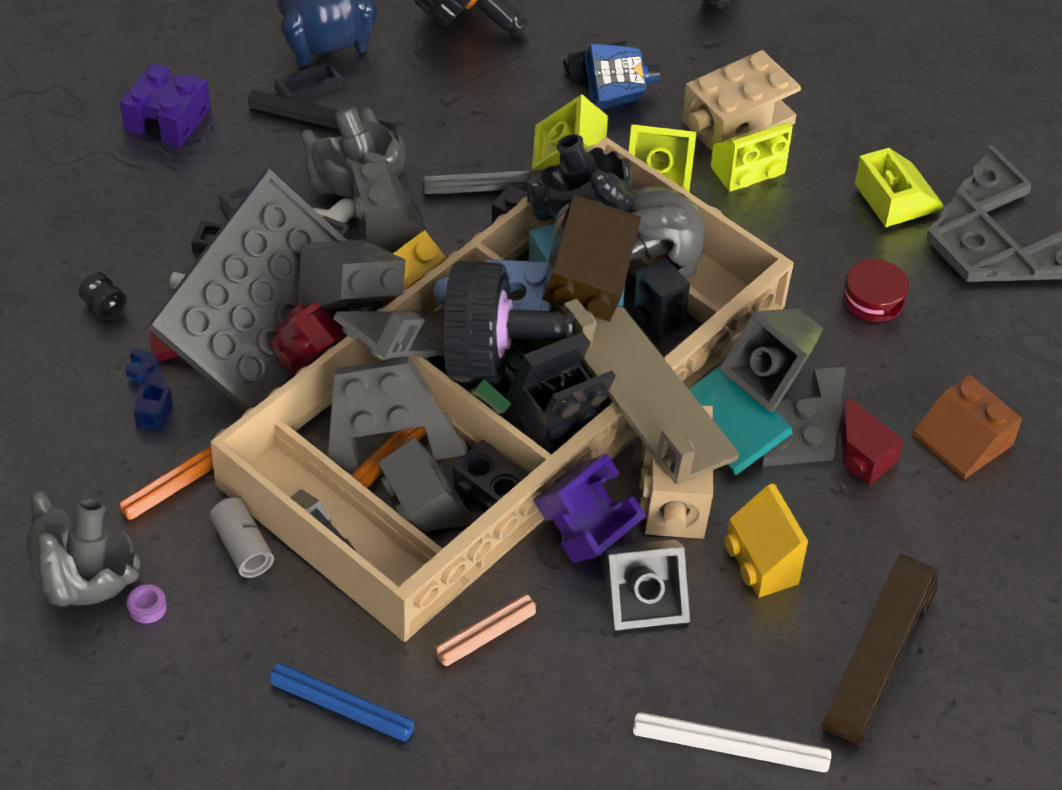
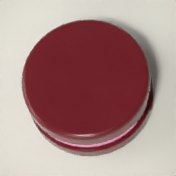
(875, 290)

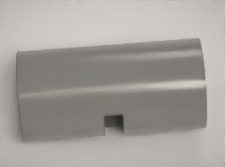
(241, 537)

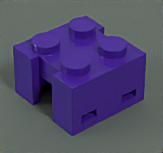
(171, 99)
(586, 512)

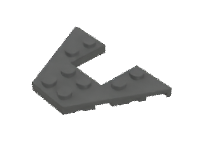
(977, 243)

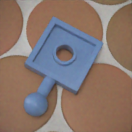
(522, 276)

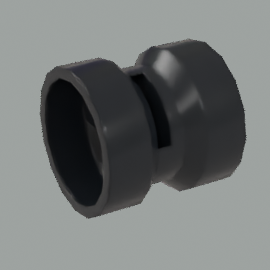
(104, 298)

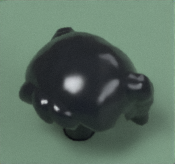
(583, 174)

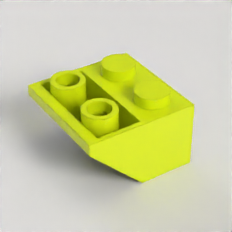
(752, 156)
(894, 187)

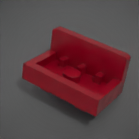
(298, 339)

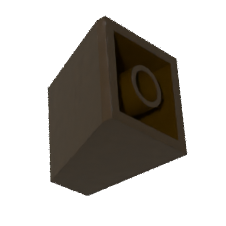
(591, 256)

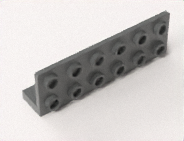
(396, 332)

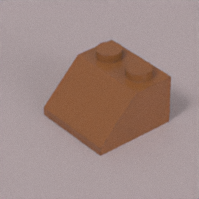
(968, 427)

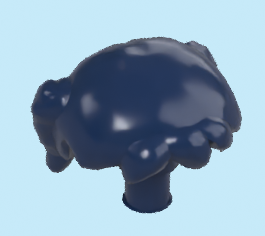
(326, 26)

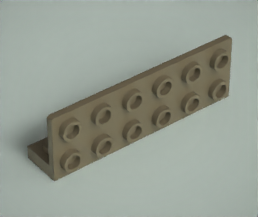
(652, 396)

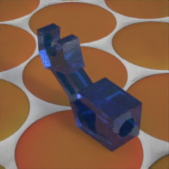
(147, 411)

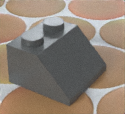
(423, 489)
(646, 584)

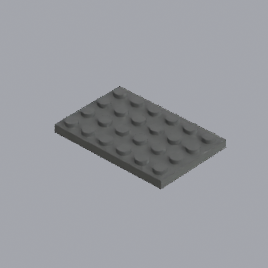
(242, 291)

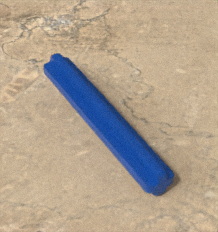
(342, 701)

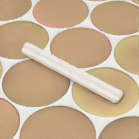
(732, 742)

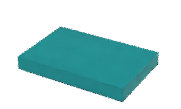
(740, 418)

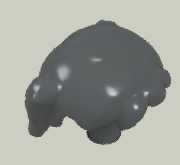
(361, 142)
(668, 225)
(78, 560)

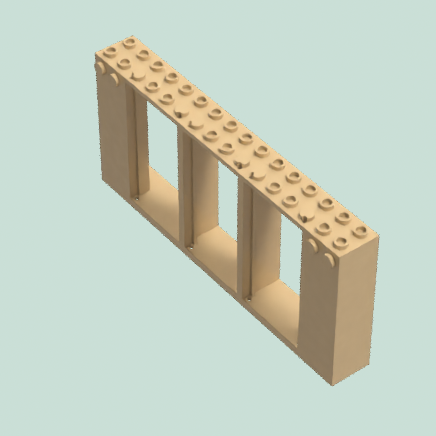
(396, 567)

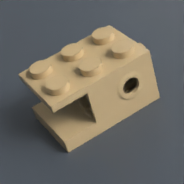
(738, 99)
(674, 508)

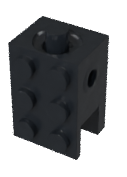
(555, 394)

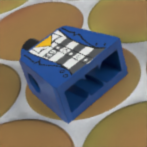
(617, 75)

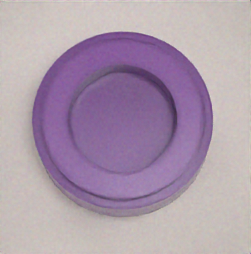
(146, 603)

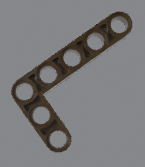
(903, 598)

